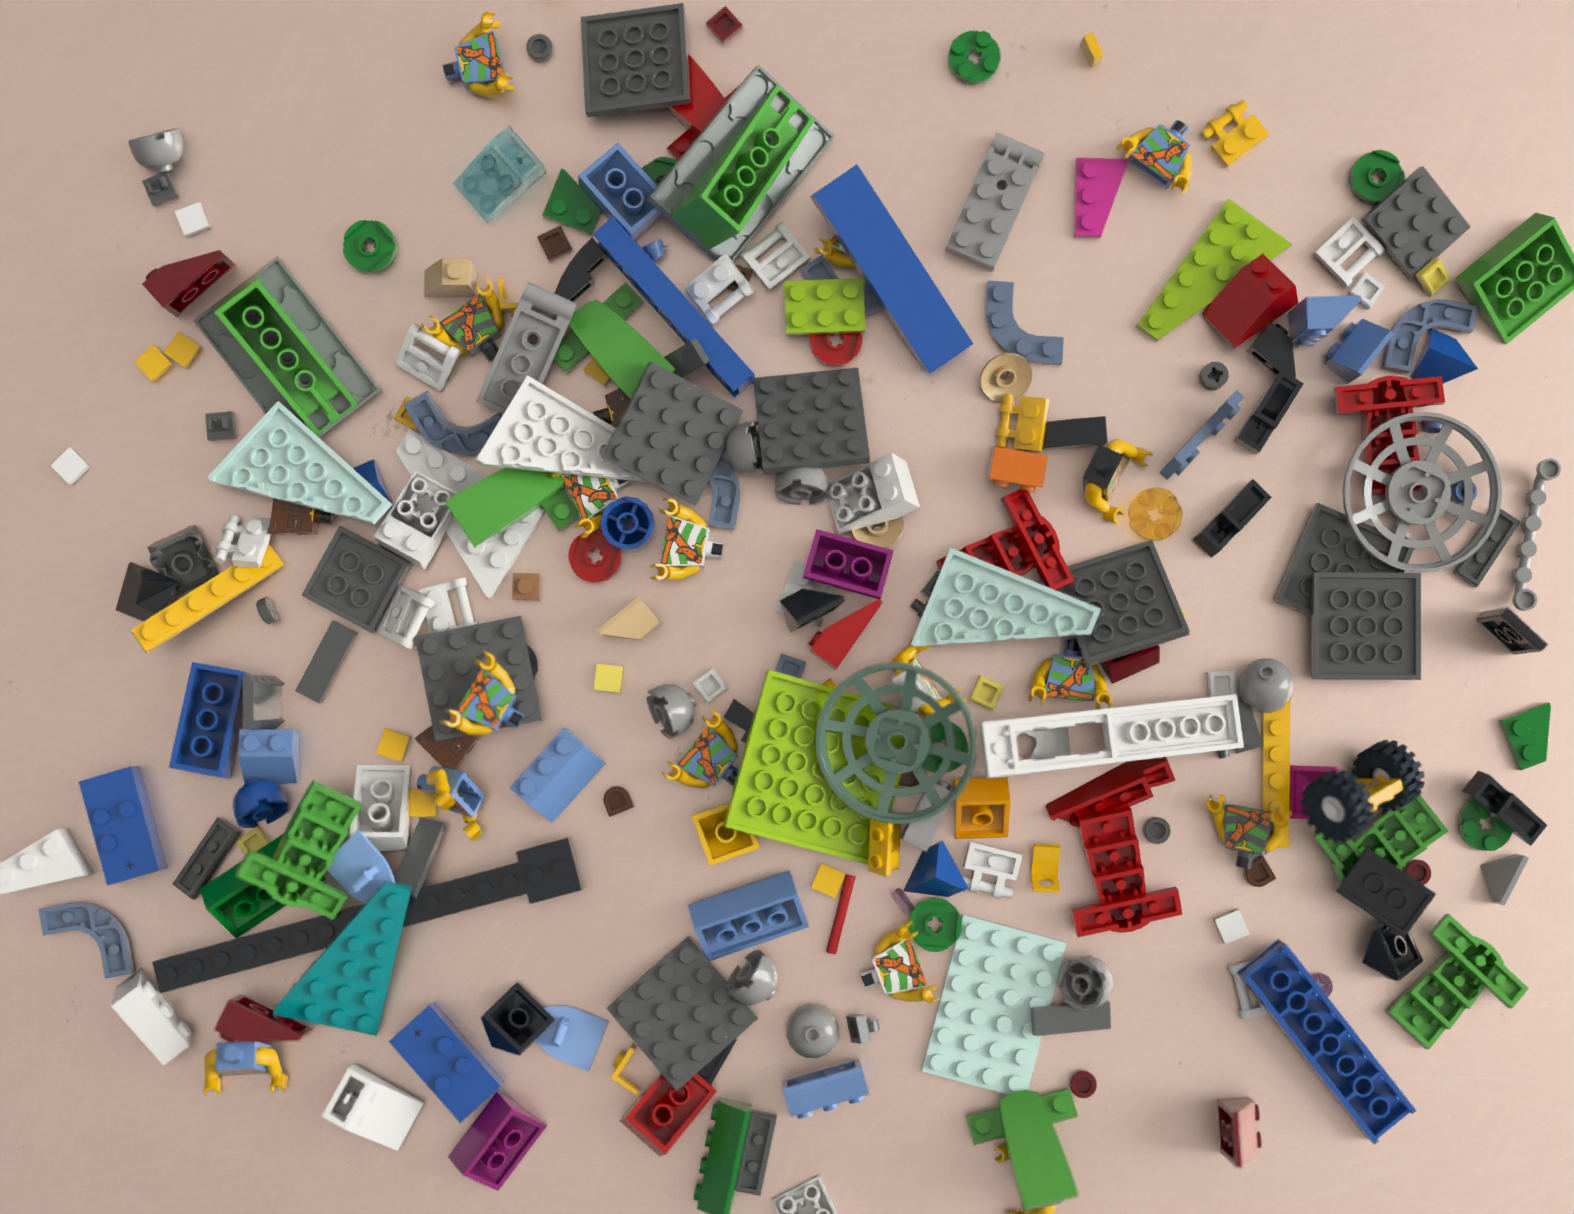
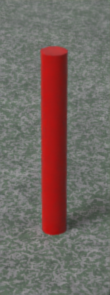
(840, 914)

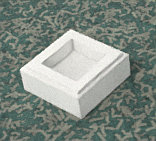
(192, 219)
(1368, 288)
(70, 466)
(1220, 683)
(709, 685)
(1231, 926)

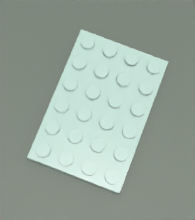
(986, 1006)

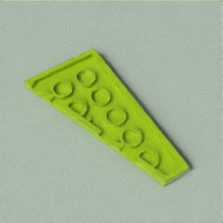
(1218, 255)

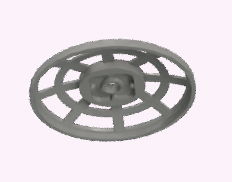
(1436, 492)

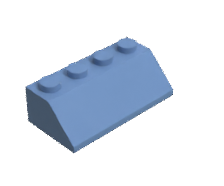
(748, 916)

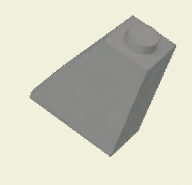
(922, 832)

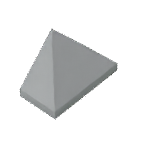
(1502, 876)

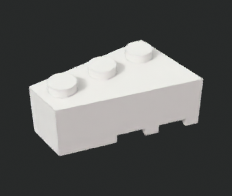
(44, 862)
(151, 1017)

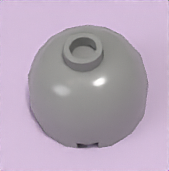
(158, 149)
(744, 449)
(801, 485)
(1266, 685)
(672, 708)
(755, 980)
(1085, 982)
(812, 1030)

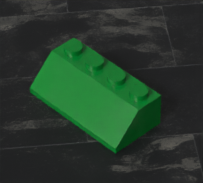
(238, 902)
(724, 1156)

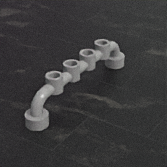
(1524, 598)

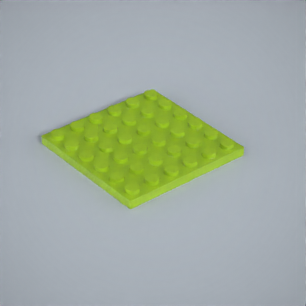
(780, 778)

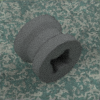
(1208, 378)

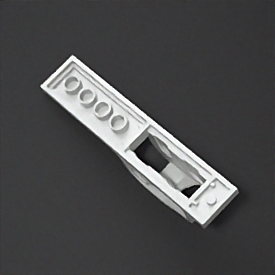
(1128, 733)

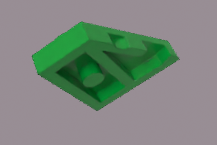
(571, 206)
(1528, 735)

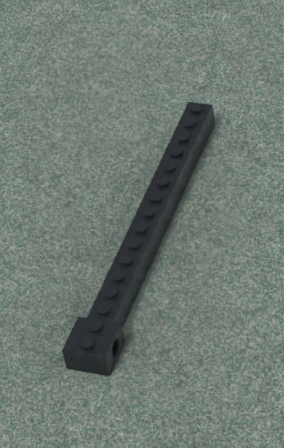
(540, 873)

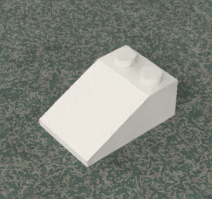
(384, 804)

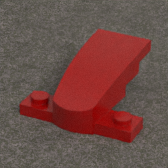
(704, 105)
(1384, 400)
(1025, 546)
(1118, 878)

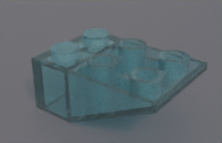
(499, 174)

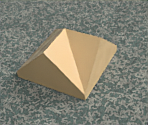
(630, 622)

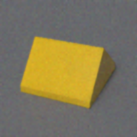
(719, 841)

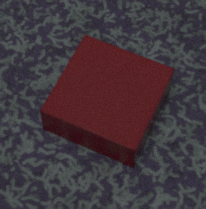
(724, 25)

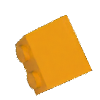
(982, 808)

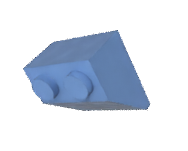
(1357, 350)
(269, 755)

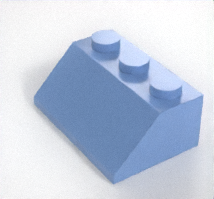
(621, 190)
(1317, 317)
(557, 775)
(825, 1089)

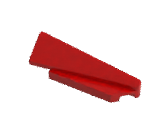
(1113, 790)

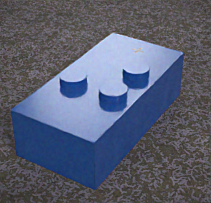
(209, 721)
(123, 825)
(447, 1062)

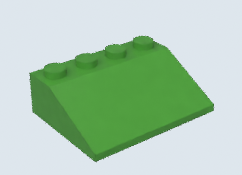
(1520, 276)

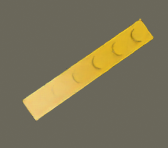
(203, 601)
(1276, 763)

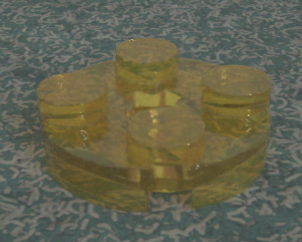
(1168, 507)

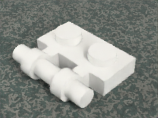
(251, 543)
(993, 862)

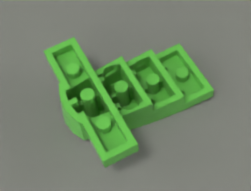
(610, 340)
(509, 497)
(1393, 835)
(306, 852)
(1453, 984)
(1031, 1143)

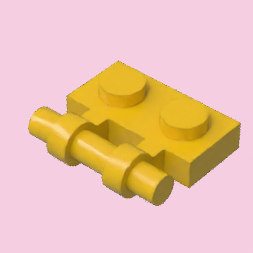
(1239, 140)
(1030, 423)

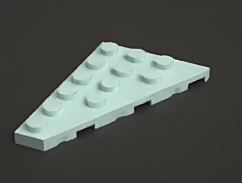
(294, 465)
(991, 604)

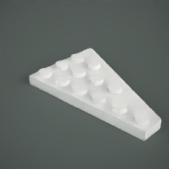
(550, 435)
(493, 557)

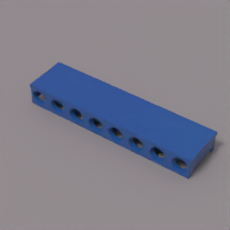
(891, 269)
(673, 306)
(1325, 1040)

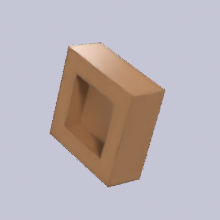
(526, 586)

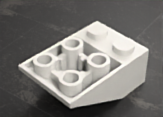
(872, 494)
(417, 520)
(372, 1108)
(805, 1199)

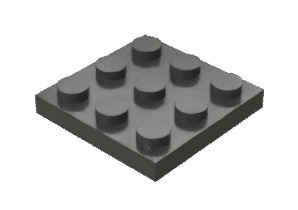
(1416, 222)
(356, 579)

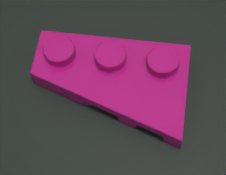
(1095, 192)

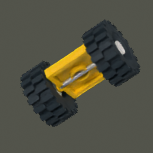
(1342, 803)

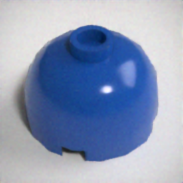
(627, 523)
(258, 802)

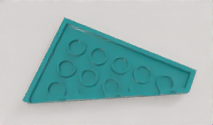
(353, 974)

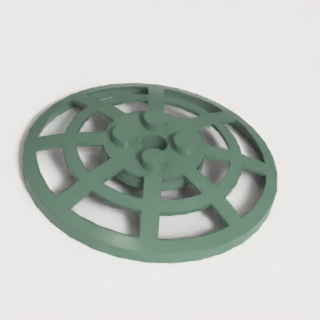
(885, 754)

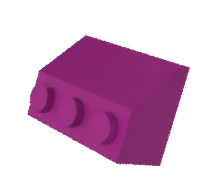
(848, 564)
(496, 1141)

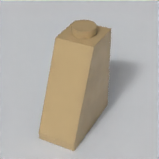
(451, 278)

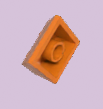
(1017, 467)

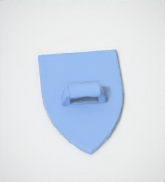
(360, 867)
(572, 1035)

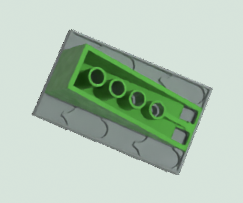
(741, 166)
(286, 349)

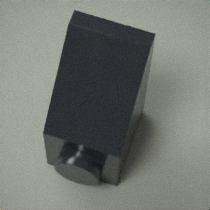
(1274, 350)

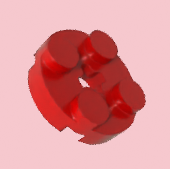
(839, 355)
(581, 563)

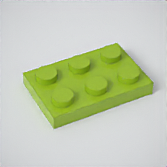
(824, 306)

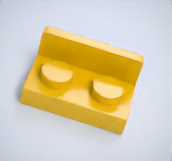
(884, 847)

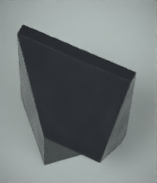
(145, 592)
(808, 606)
(1392, 953)
(515, 1021)

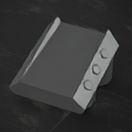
(183, 559)
(262, 702)

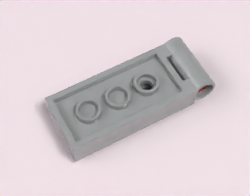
(991, 211)
(538, 314)

